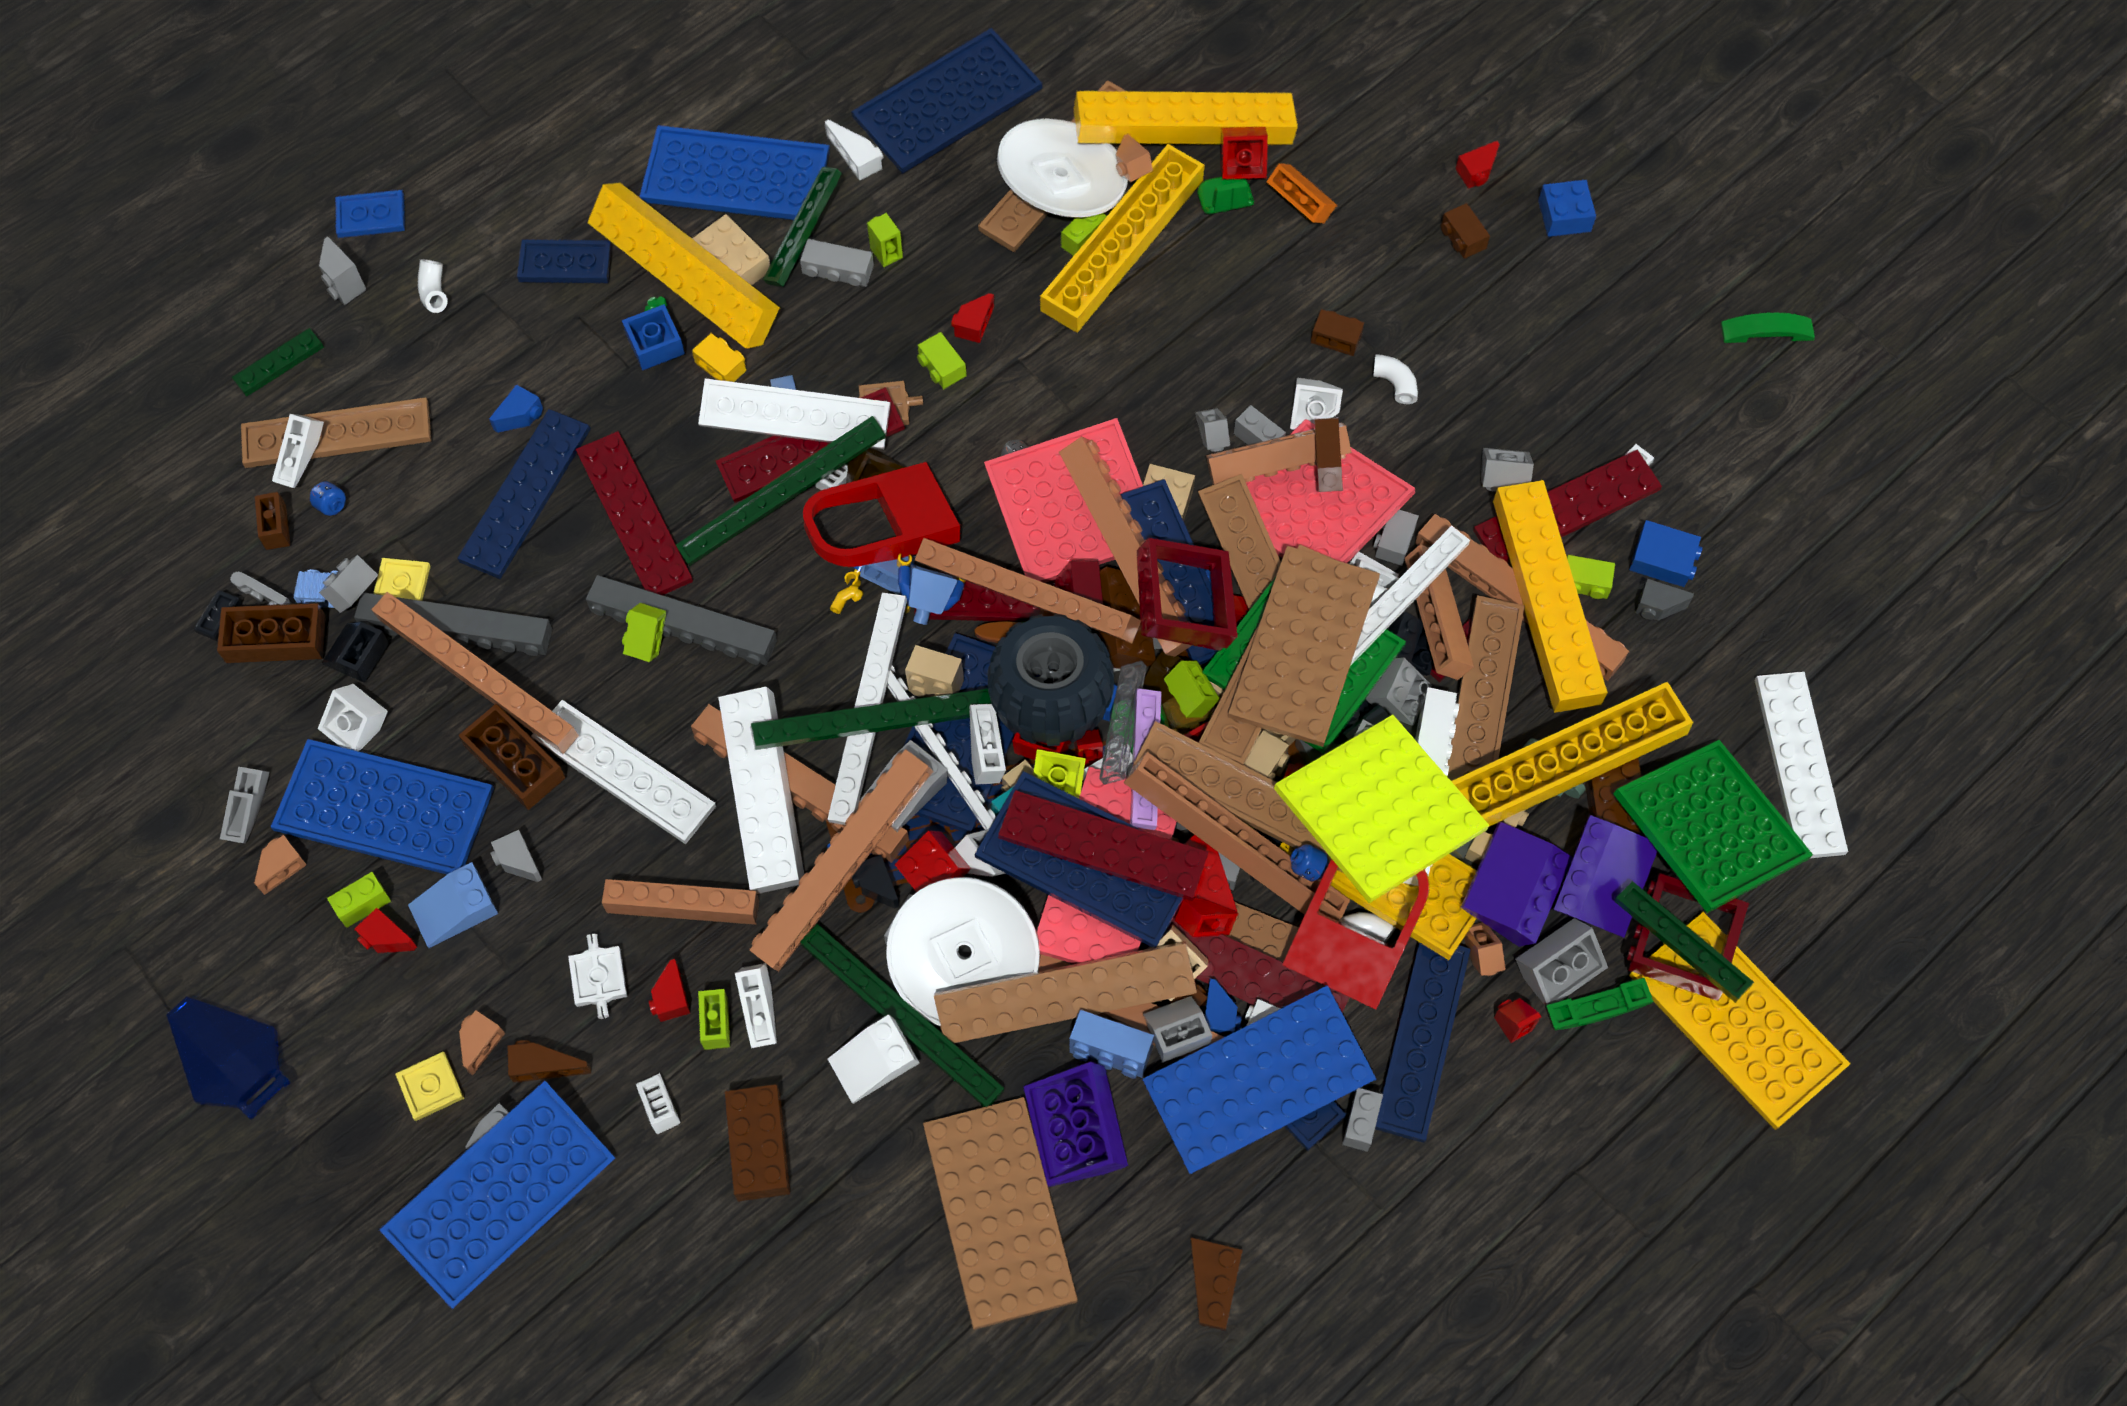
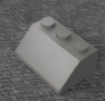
(1562, 962)

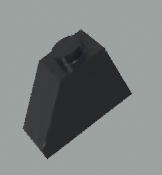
(875, 882)

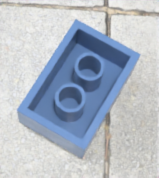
(1111, 1044)

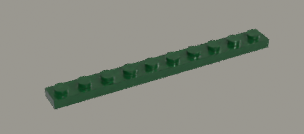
(780, 490)
(866, 719)
(912, 1024)

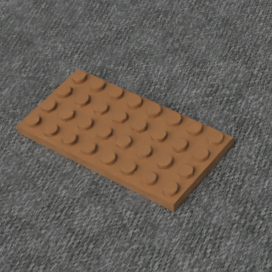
(1304, 646)
(999, 1213)

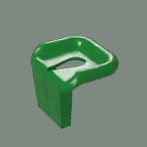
(1224, 194)

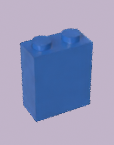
(1666, 554)

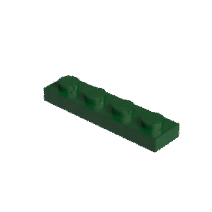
(277, 362)

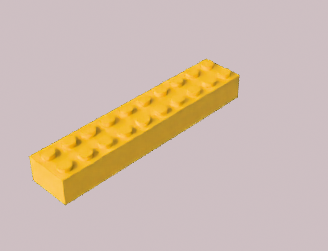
(1180, 116)
(1121, 238)
(683, 265)
(1549, 597)
(1575, 754)

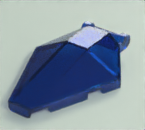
(226, 1056)

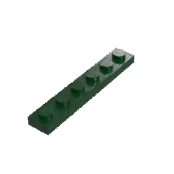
(802, 226)
(1684, 942)

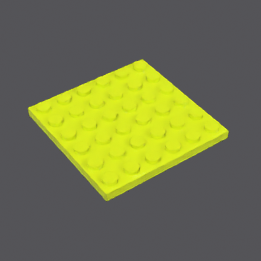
(1381, 808)

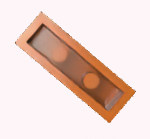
(1301, 193)

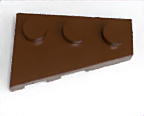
(1215, 1281)

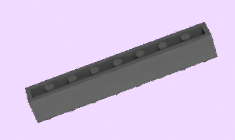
(686, 621)
(470, 625)

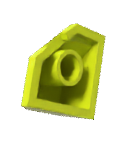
(1060, 771)

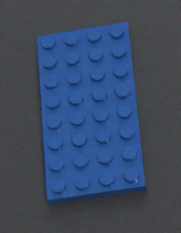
(731, 172)
(382, 807)
(1258, 1079)
(497, 1194)

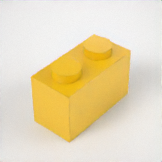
(719, 359)

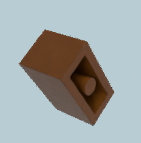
(1465, 231)
(1337, 332)
(272, 520)

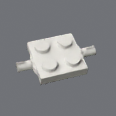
(597, 976)

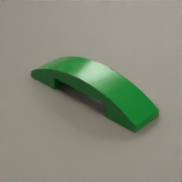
(1767, 325)
(1600, 1006)

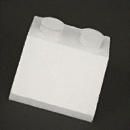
(351, 718)

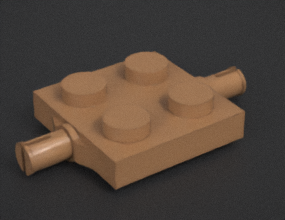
(898, 395)

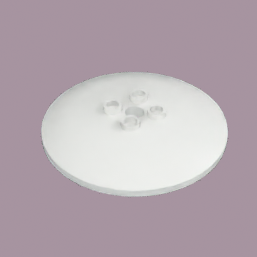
(1086, 172)
(953, 914)

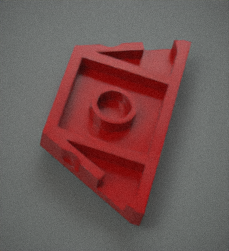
(1213, 881)

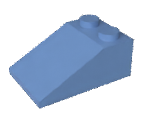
(452, 905)

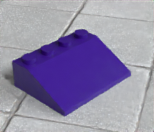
(1600, 870)
(1516, 884)
(1075, 1125)

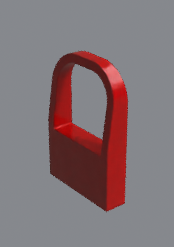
(910, 503)
(1345, 956)

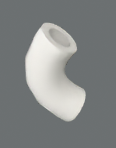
(430, 285)
(1399, 376)
(1370, 925)

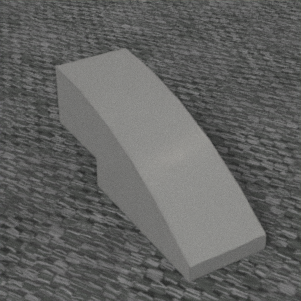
(244, 804)

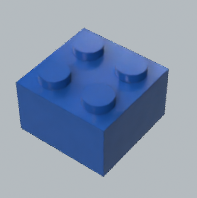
(1567, 208)
(653, 337)

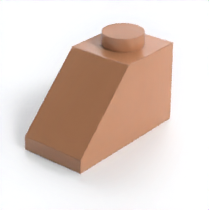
(1132, 159)
(277, 864)
(1485, 950)
(478, 1039)

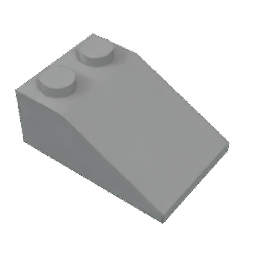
(933, 784)

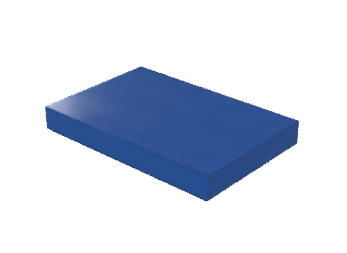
(370, 213)

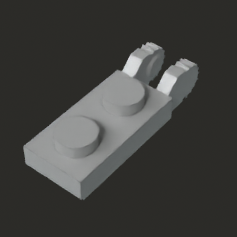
(258, 590)

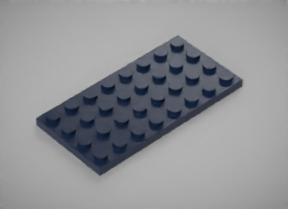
(946, 100)
(947, 804)
(1110, 899)

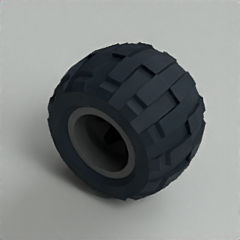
(1048, 706)

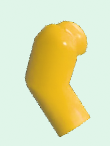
(851, 592)

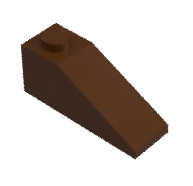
(1328, 455)
(535, 1062)

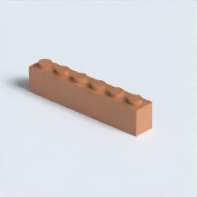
(1270, 456)
(1442, 624)
(680, 901)

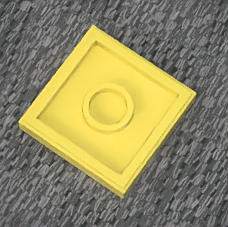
(402, 578)
(429, 1086)

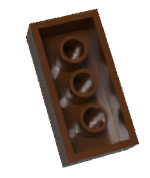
(1119, 596)
(271, 633)
(512, 756)
(1603, 802)
(757, 1143)

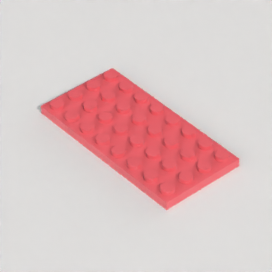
(1070, 933)

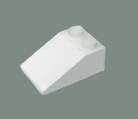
(873, 1059)

